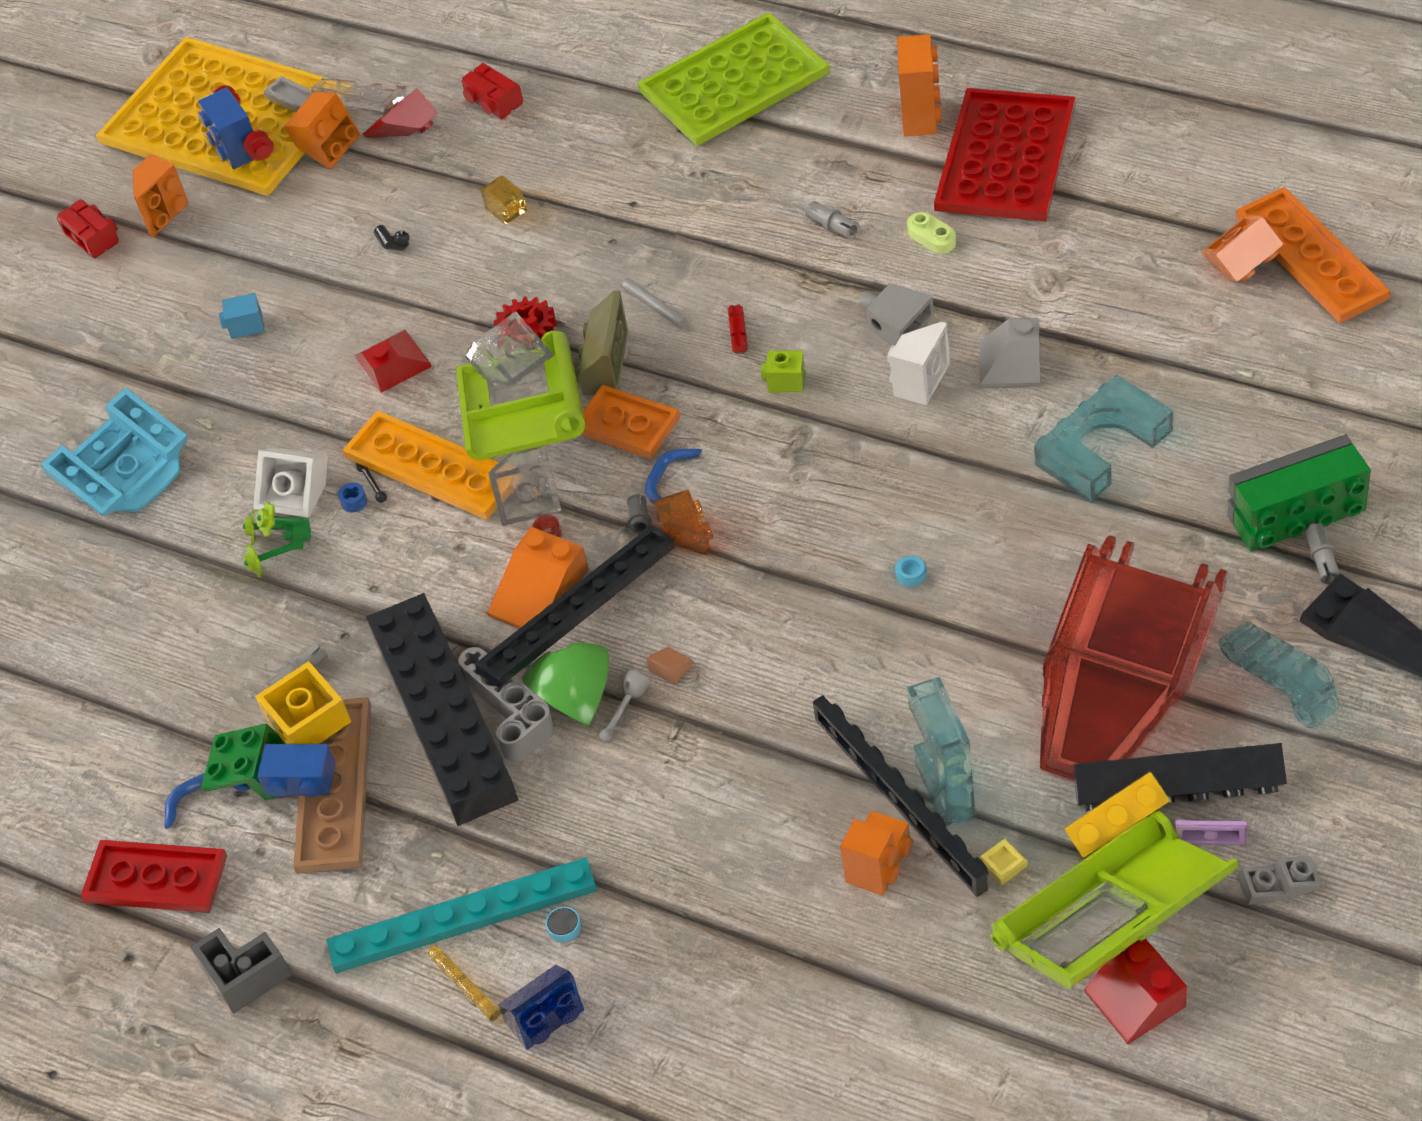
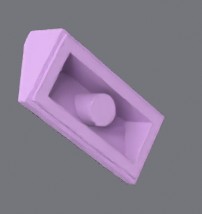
(1212, 832)

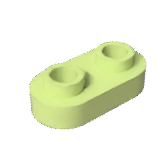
(931, 232)

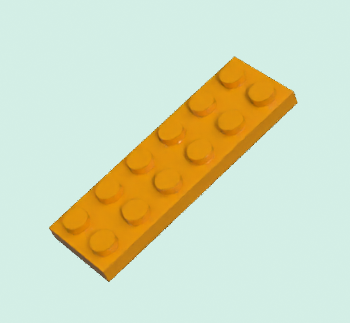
(424, 463)

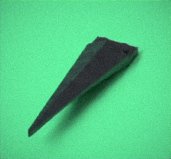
(1365, 624)

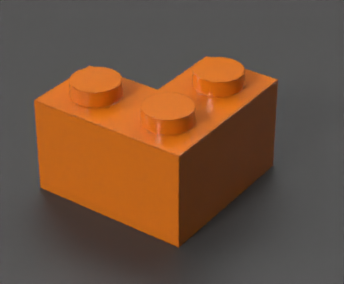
(874, 851)

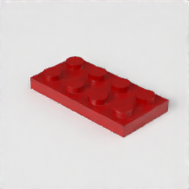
(154, 876)

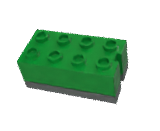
(1298, 490)

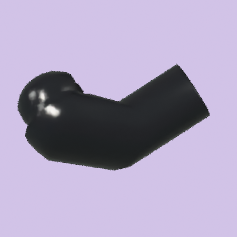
(396, 242)

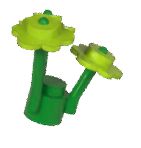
(294, 529)

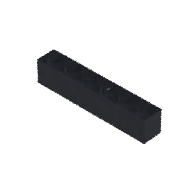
(1185, 773)

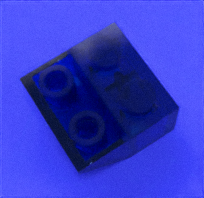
(542, 1006)

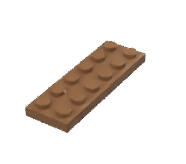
(333, 824)

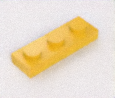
(1116, 814)

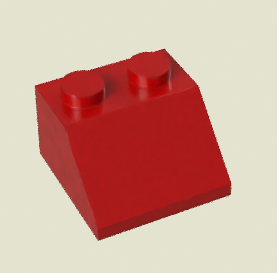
(1137, 991)

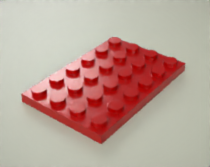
(1005, 154)

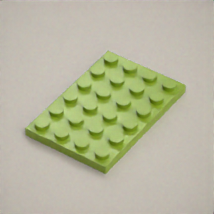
(733, 78)

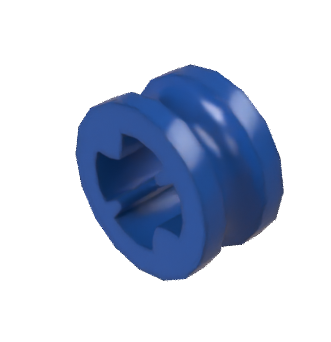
(357, 497)

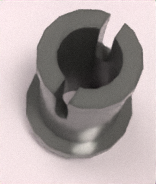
(638, 517)

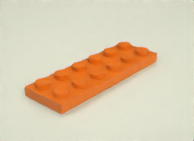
(1318, 257)

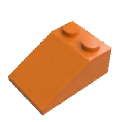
(536, 576)

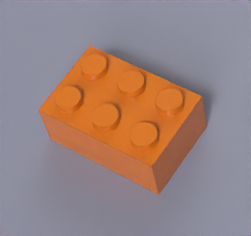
(917, 85)

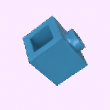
(242, 316)

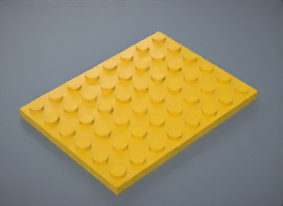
(166, 122)

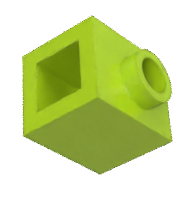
(784, 371)

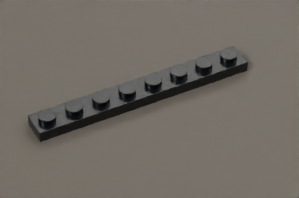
(574, 606)
(907, 802)

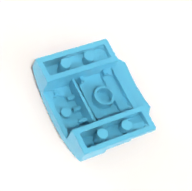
(123, 460)

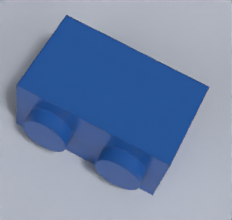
(296, 769)

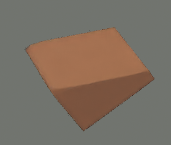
(669, 664)

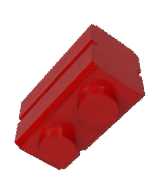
(491, 91)
(88, 228)

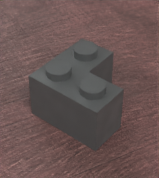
(241, 973)

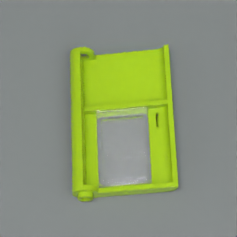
(530, 414)
(1109, 901)

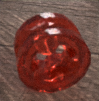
(550, 522)

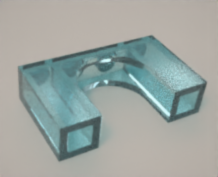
(1112, 406)
(945, 754)

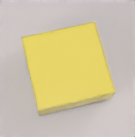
(1003, 862)

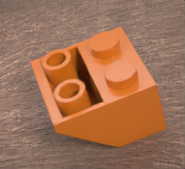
(322, 128)
(158, 192)

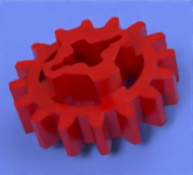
(532, 313)

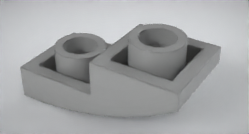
(1284, 880)

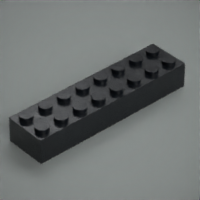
(442, 710)

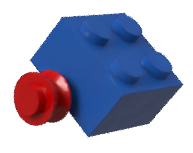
(231, 129)

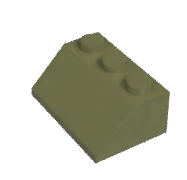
(603, 346)

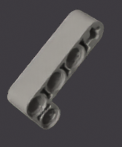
(526, 714)

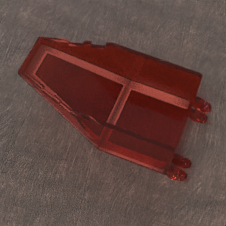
(1120, 657)

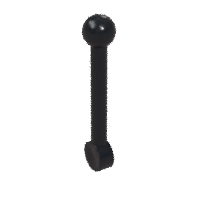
(380, 495)

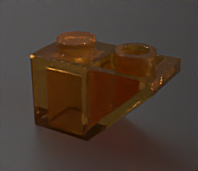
(682, 521)

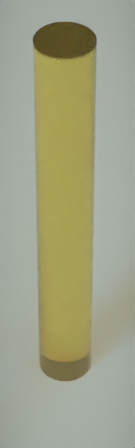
(464, 983)

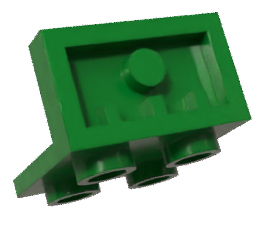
(237, 758)

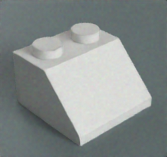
(919, 362)
(289, 480)

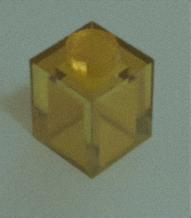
(503, 199)

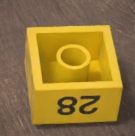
(303, 707)

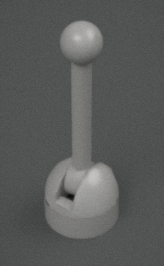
(633, 686)

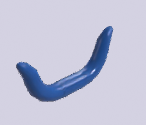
(660, 467)
(183, 790)

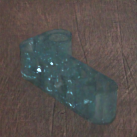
(1286, 669)

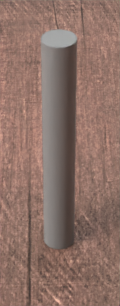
(654, 303)

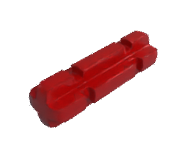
(737, 329)

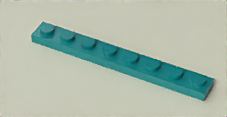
(460, 915)

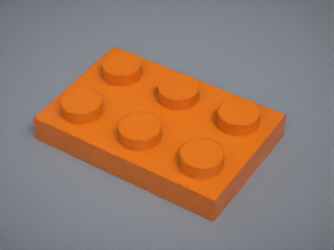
(628, 421)

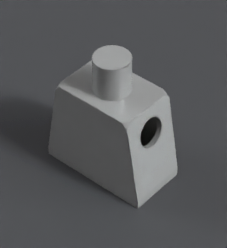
(897, 311)

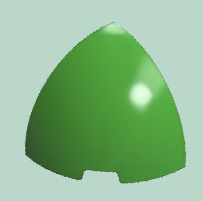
(571, 679)

